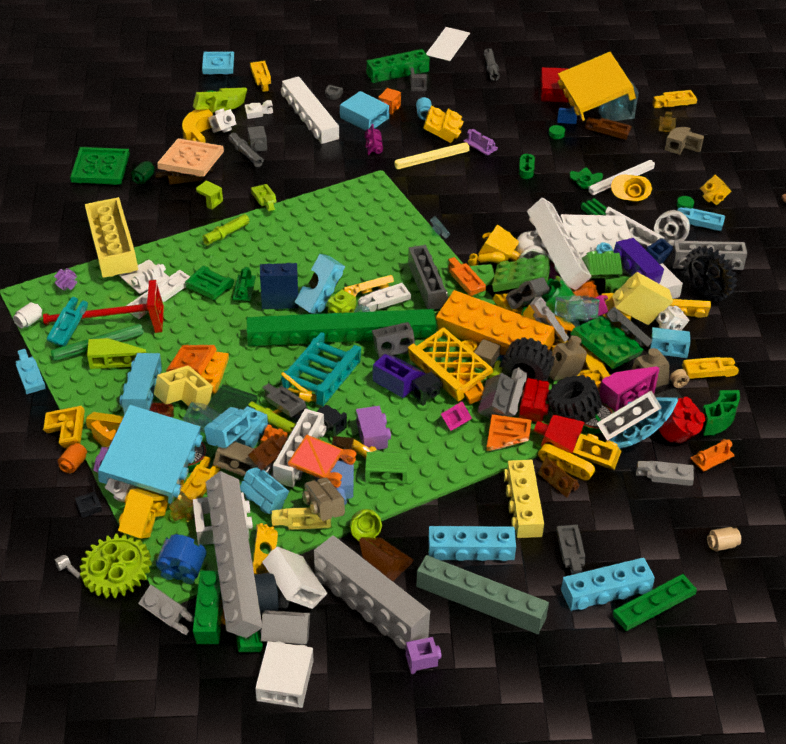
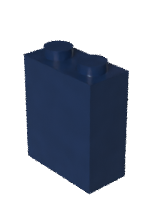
(279, 285)

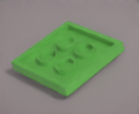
(513, 274)

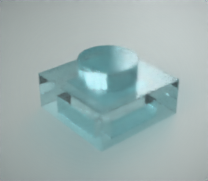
(439, 228)

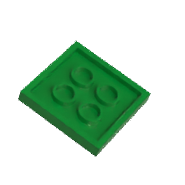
(100, 165)
(607, 341)

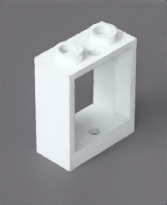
(205, 534)

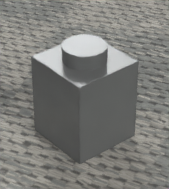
(257, 138)

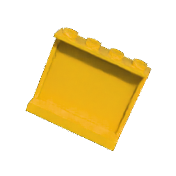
(595, 83)

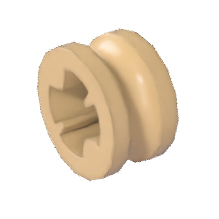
(679, 378)

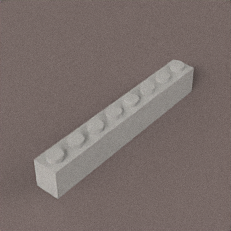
(233, 555)

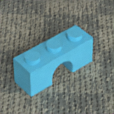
(328, 273)

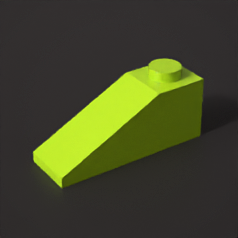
(111, 353)

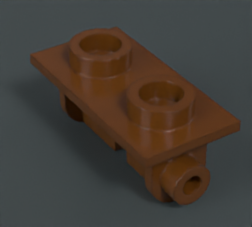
(558, 477)

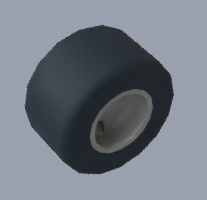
(266, 592)

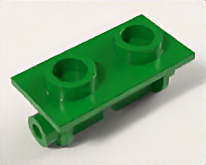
(244, 285)

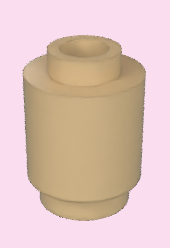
(724, 538)

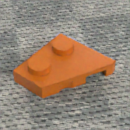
(507, 431)

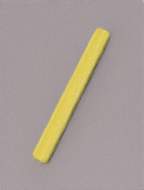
(431, 155)

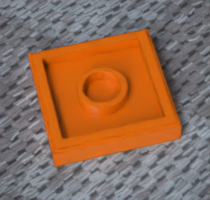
(193, 355)

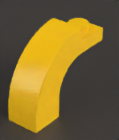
(195, 123)

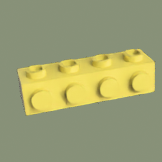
(524, 499)

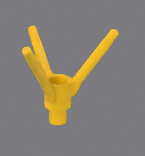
(302, 393)

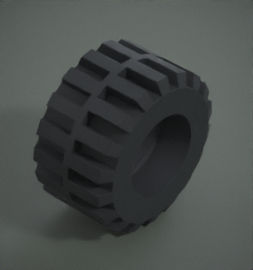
(530, 357)
(575, 398)

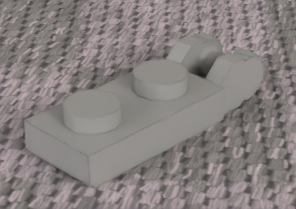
(165, 608)

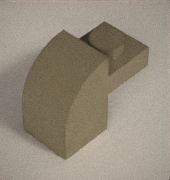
(682, 138)

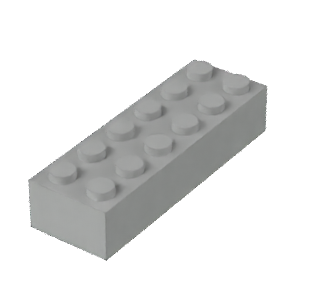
(370, 593)

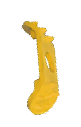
(263, 535)

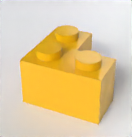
(140, 512)

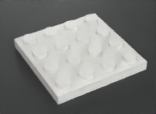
(591, 230)

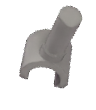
(63, 562)

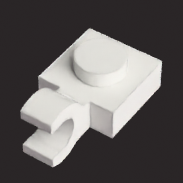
(257, 110)

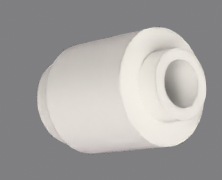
(27, 315)

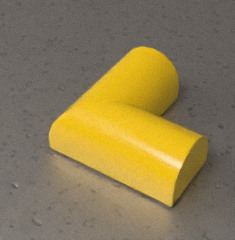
(68, 422)

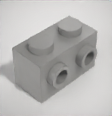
(285, 627)

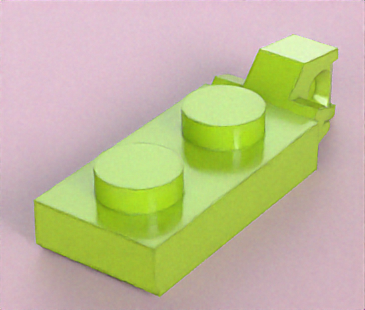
(264, 196)

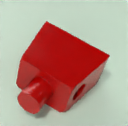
(560, 432)

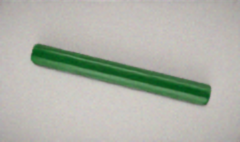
(82, 346)

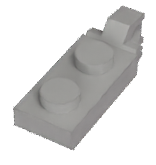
(544, 315)
(519, 378)
(666, 472)

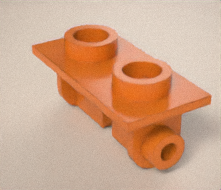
(713, 455)

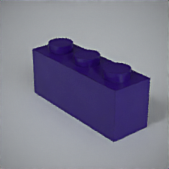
(637, 259)

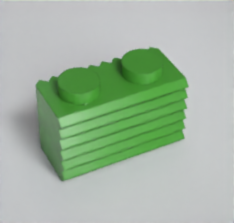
(603, 265)
(386, 467)

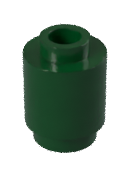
(142, 172)

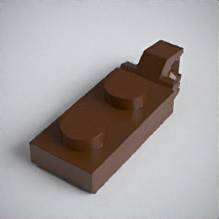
(608, 127)
(267, 451)

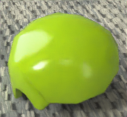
(365, 524)

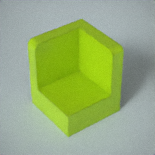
(212, 192)

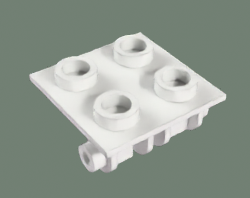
(146, 271)

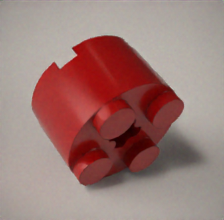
(683, 422)

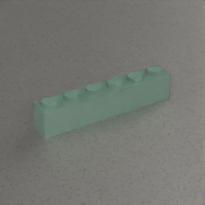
(482, 594)

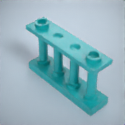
(332, 380)

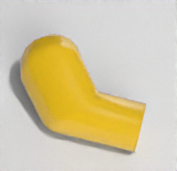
(362, 449)

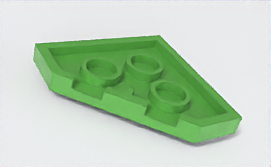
(484, 272)

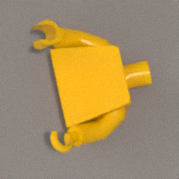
(497, 248)

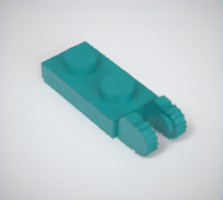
(67, 322)

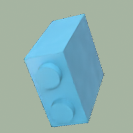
(364, 110)

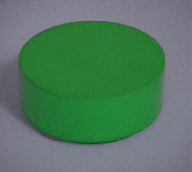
(556, 132)
(685, 202)

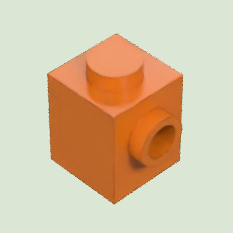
(392, 98)

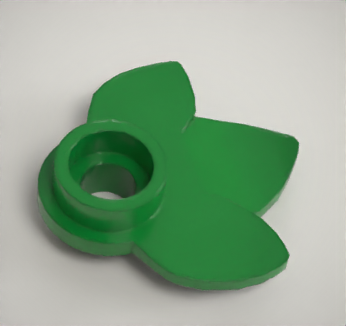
(585, 178)

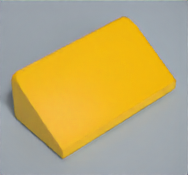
(109, 420)

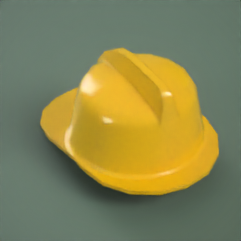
(631, 187)

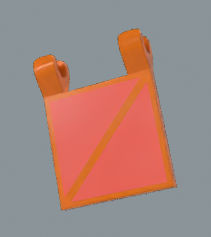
(320, 458)

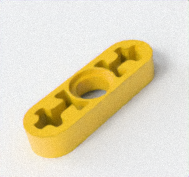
(575, 466)

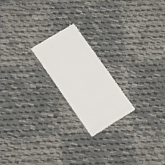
(447, 43)

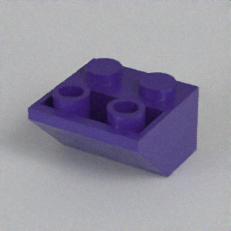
(395, 374)

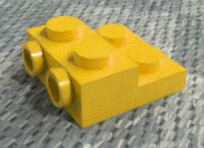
(443, 124)

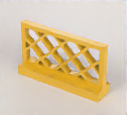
(439, 369)

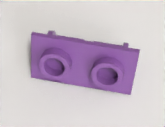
(482, 144)

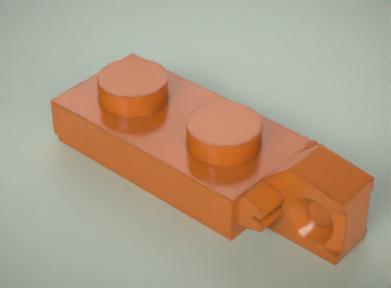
(466, 277)

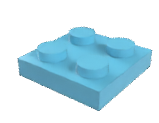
(218, 63)

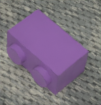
(372, 427)

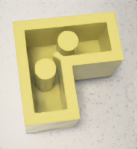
(182, 385)

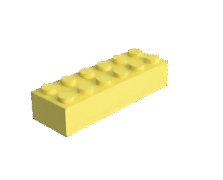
(111, 237)

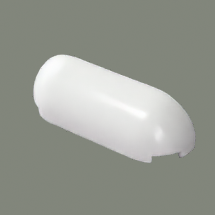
(637, 231)

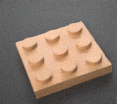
(190, 157)

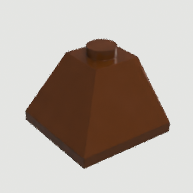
(384, 557)

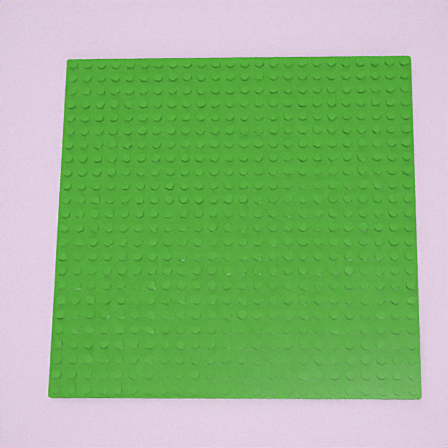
(367, 230)

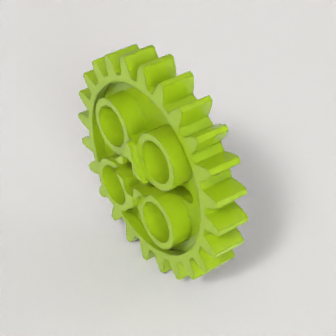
(115, 565)

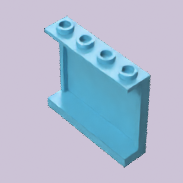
(151, 452)

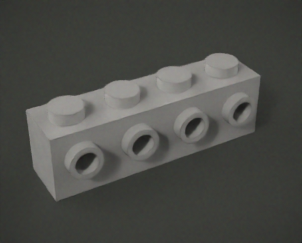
(734, 251)

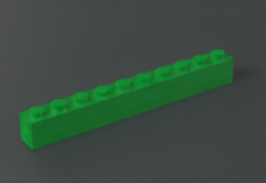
(335, 326)

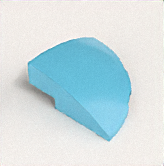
(646, 426)

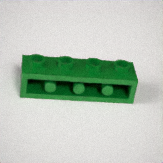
(397, 65)

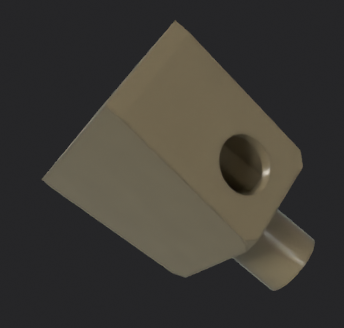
(568, 359)
(653, 359)

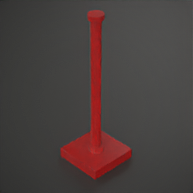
(154, 307)

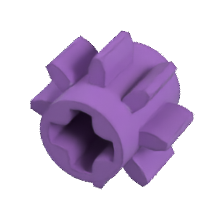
(66, 279)

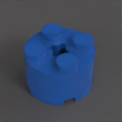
(180, 558)

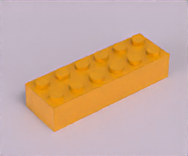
(479, 320)

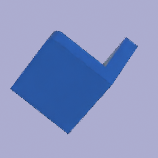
(567, 115)

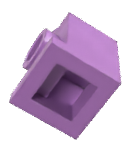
(422, 654)

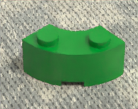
(721, 412)

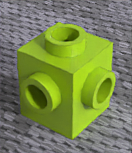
(341, 303)

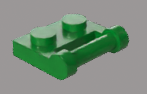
(208, 283)

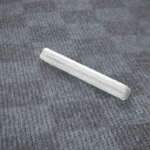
(636, 170)

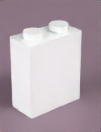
(294, 577)
(284, 674)

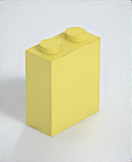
(642, 298)

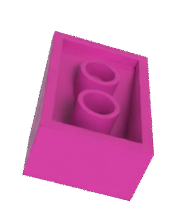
(627, 386)

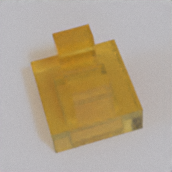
(667, 123)
(182, 508)

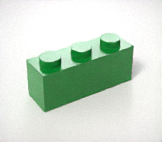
(208, 609)

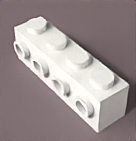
(310, 424)

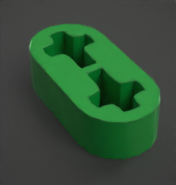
(524, 165)

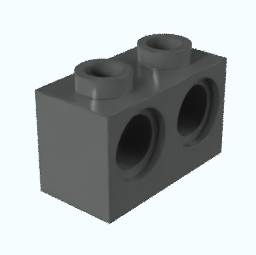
(393, 335)

